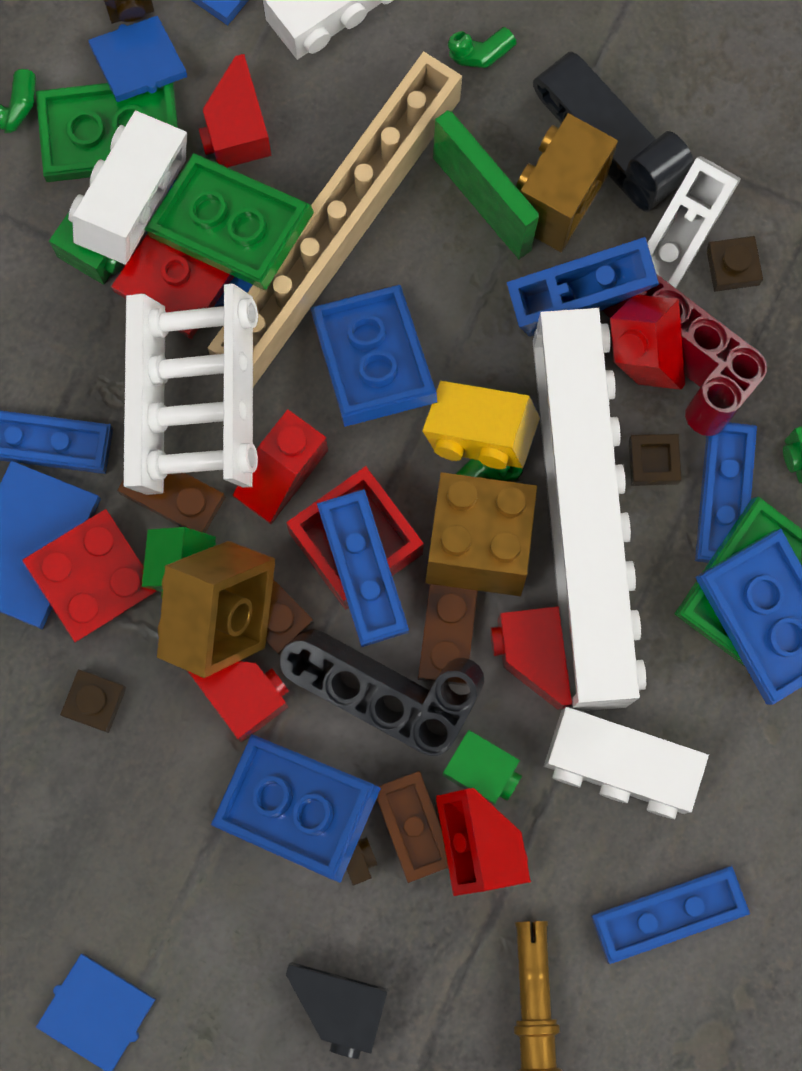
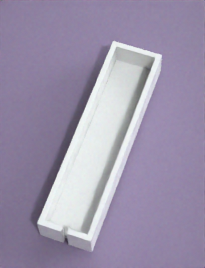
(585, 510)

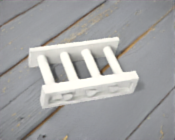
(145, 386)

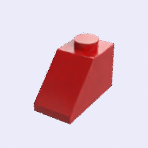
(234, 119)
(649, 341)
(283, 465)
(534, 652)
(244, 696)
(480, 844)

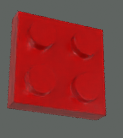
(89, 575)

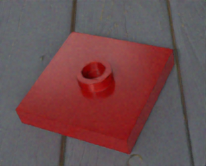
(171, 279)

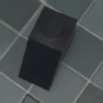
(339, 1008)

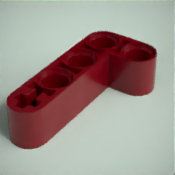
(714, 360)

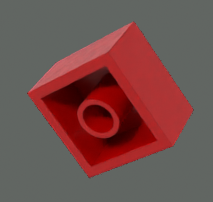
(396, 534)

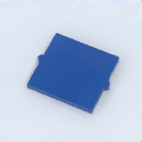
(137, 58)
(96, 1013)

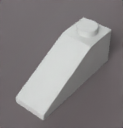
(690, 218)

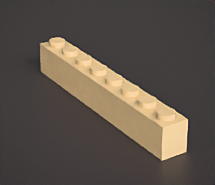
(350, 204)

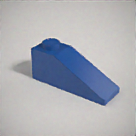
(584, 283)

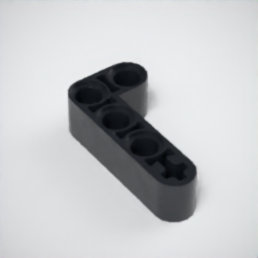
(641, 165)
(379, 680)

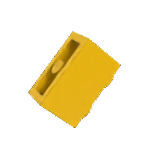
(481, 425)

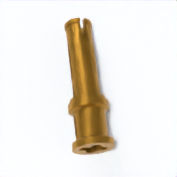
(536, 1028)

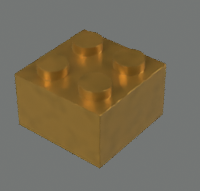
(566, 178)
(481, 534)
(215, 608)

